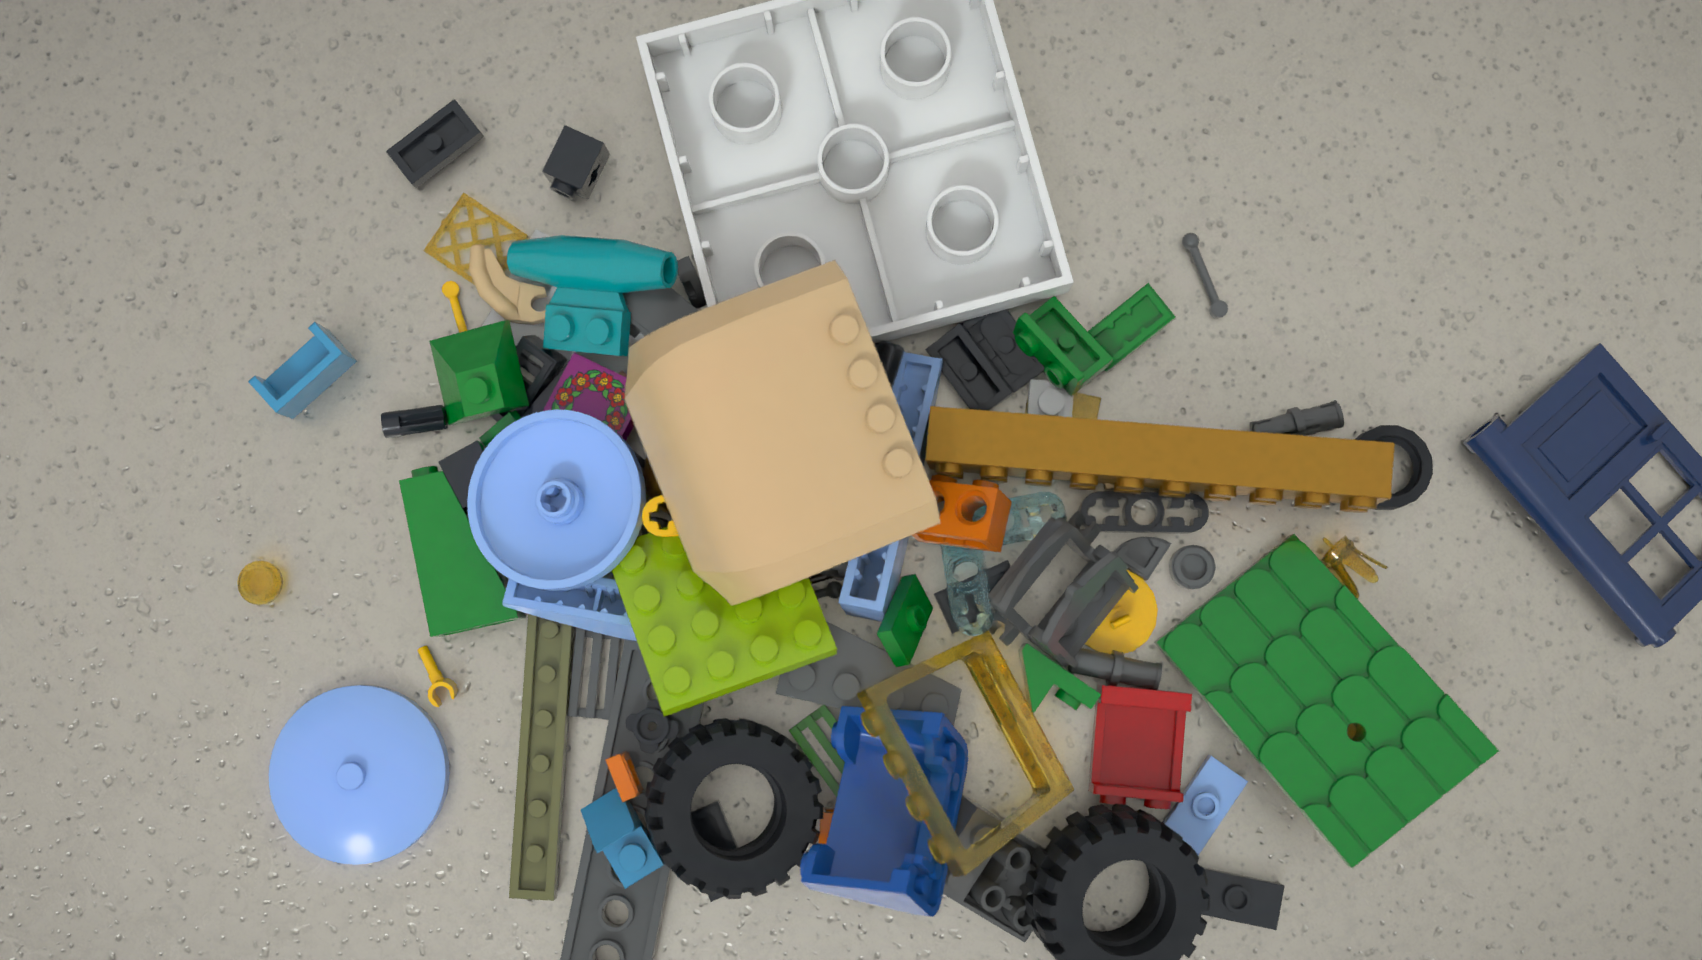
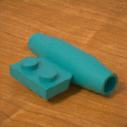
(590, 282)

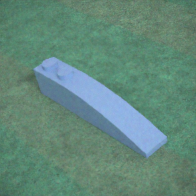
(875, 575)
(589, 607)

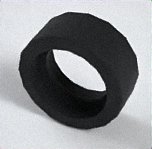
(1420, 458)

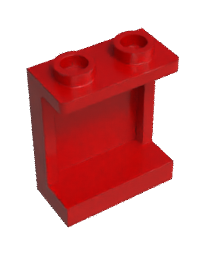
(1138, 745)

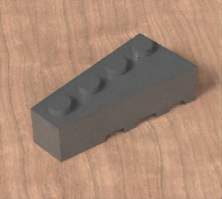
(858, 667)

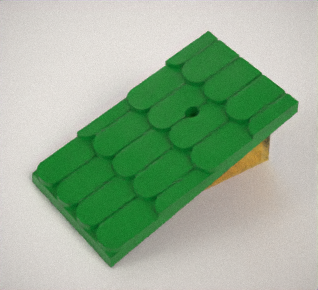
(1325, 700)

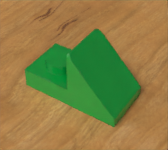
(1042, 673)

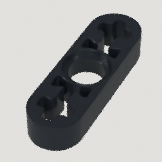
(1176, 524)

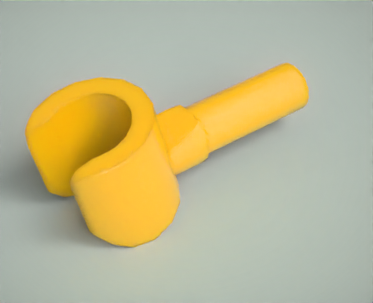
(436, 677)

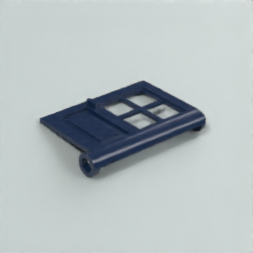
(1573, 456)

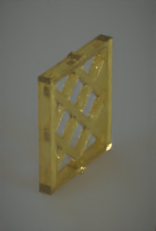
(448, 224)

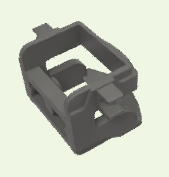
(1079, 607)

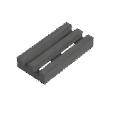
(577, 675)

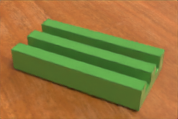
(810, 722)

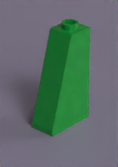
(454, 577)

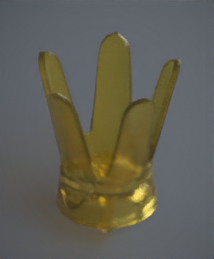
(1346, 553)

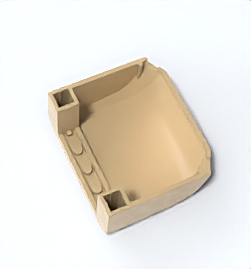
(776, 435)

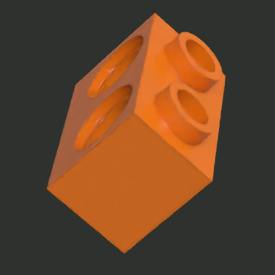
(956, 517)

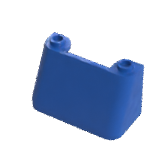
(873, 842)

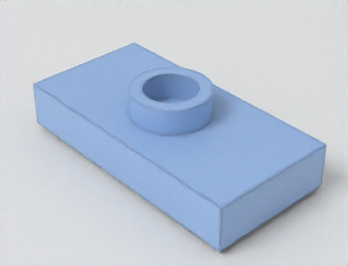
(1205, 803)

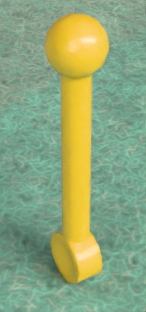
(452, 291)

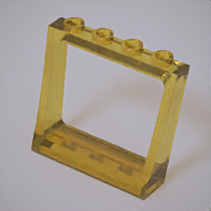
(1018, 726)

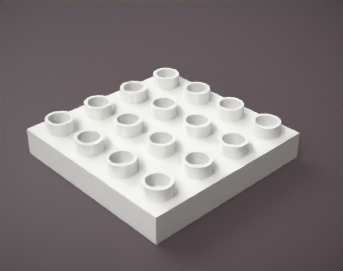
(862, 143)

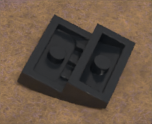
(985, 360)

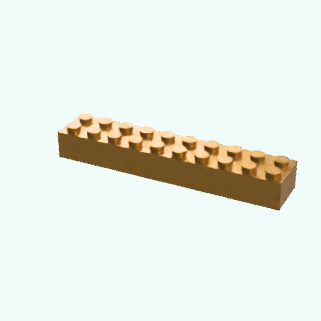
(1161, 457)

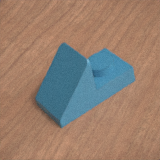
(622, 837)

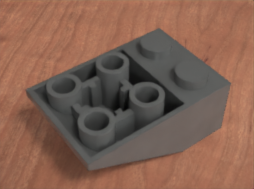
(998, 884)

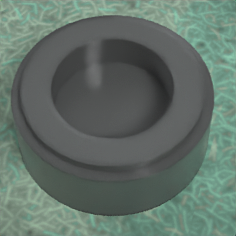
(1192, 567)

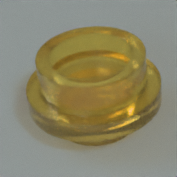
(260, 582)

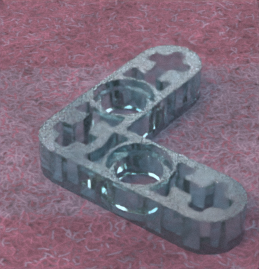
(953, 556)

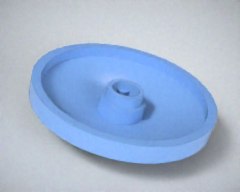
(556, 500)
(358, 774)

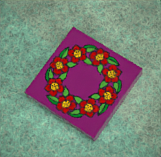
(594, 392)

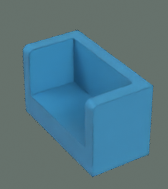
(305, 373)

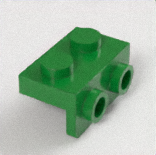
(1061, 345)

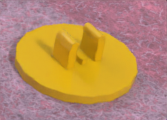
(1128, 622)

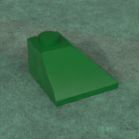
(479, 372)

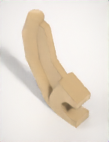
(505, 295)

